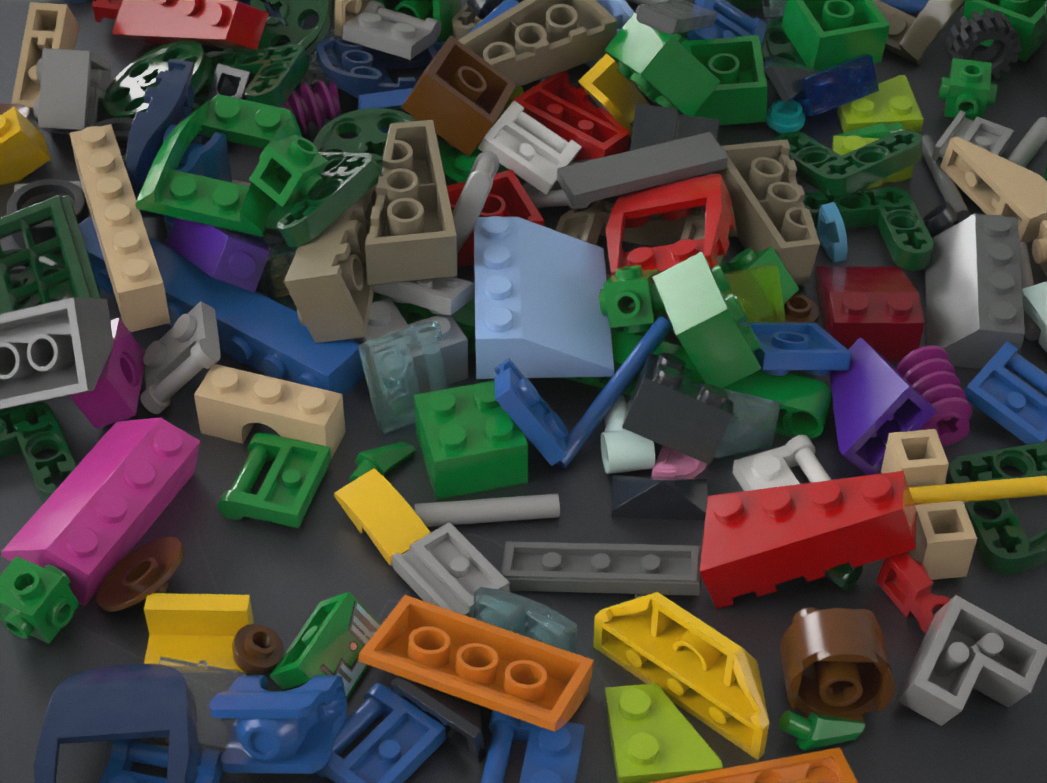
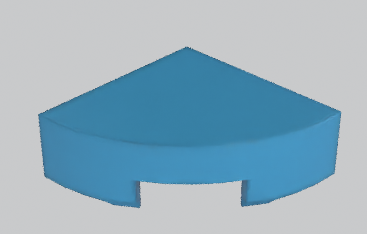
(832, 232)

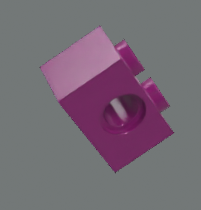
(119, 384)

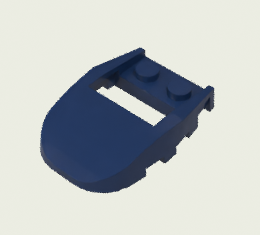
(363, 69)
(167, 105)
(122, 705)

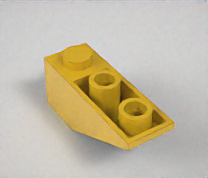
(21, 147)

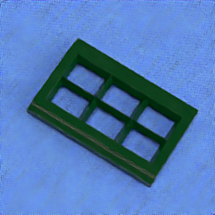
(68, 239)

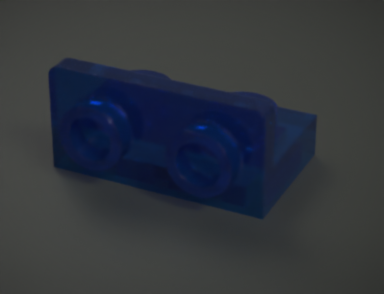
(838, 85)

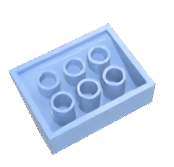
(538, 301)

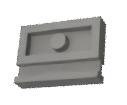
(979, 132)
(447, 570)

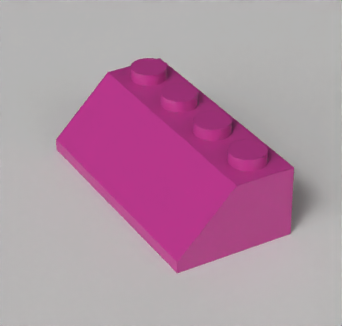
(108, 502)

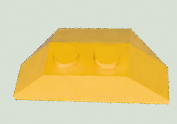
(690, 664)

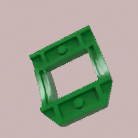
(210, 199)

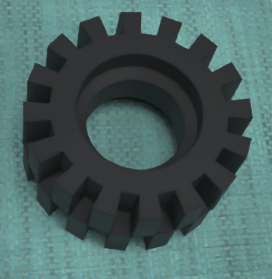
(979, 30)

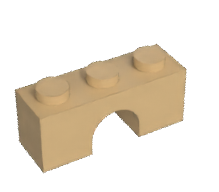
(235, 400)
(942, 529)

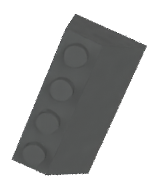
(975, 290)
(53, 350)

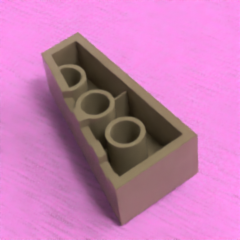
(543, 38)
(771, 204)
(412, 216)
(331, 276)

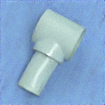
(621, 448)

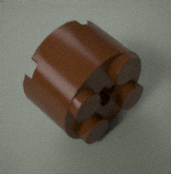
(836, 663)

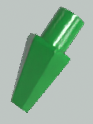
(875, 131)
(382, 458)
(819, 729)

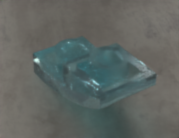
(525, 618)

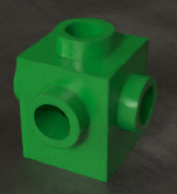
(968, 89)
(289, 169)
(641, 287)
(35, 600)

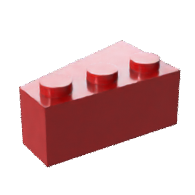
(574, 117)

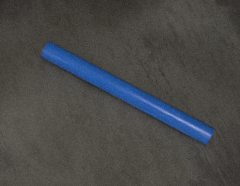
(615, 388)

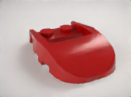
(673, 203)

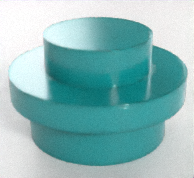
(785, 116)

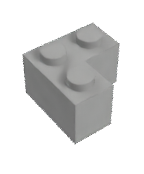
(70, 89)
(387, 319)
(965, 652)

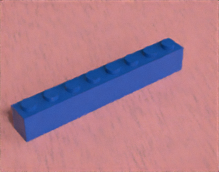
(248, 323)

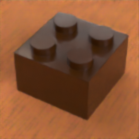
(459, 95)

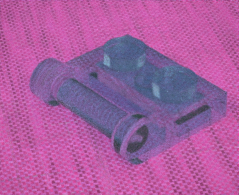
(393, 376)

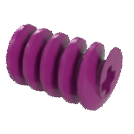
(314, 106)
(935, 379)

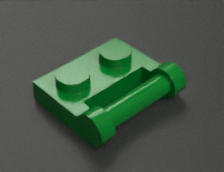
(288, 485)

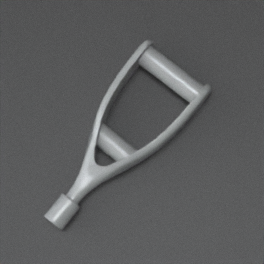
(474, 195)

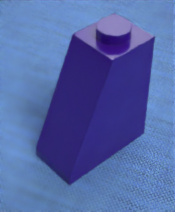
(220, 252)
(872, 403)

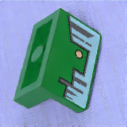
(329, 644)

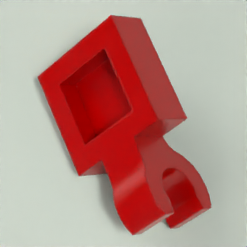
(909, 588)

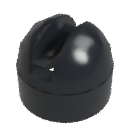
(940, 219)

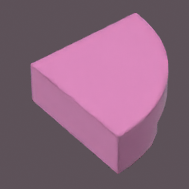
(673, 463)

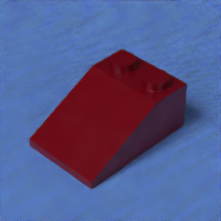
(871, 305)

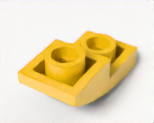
(381, 513)

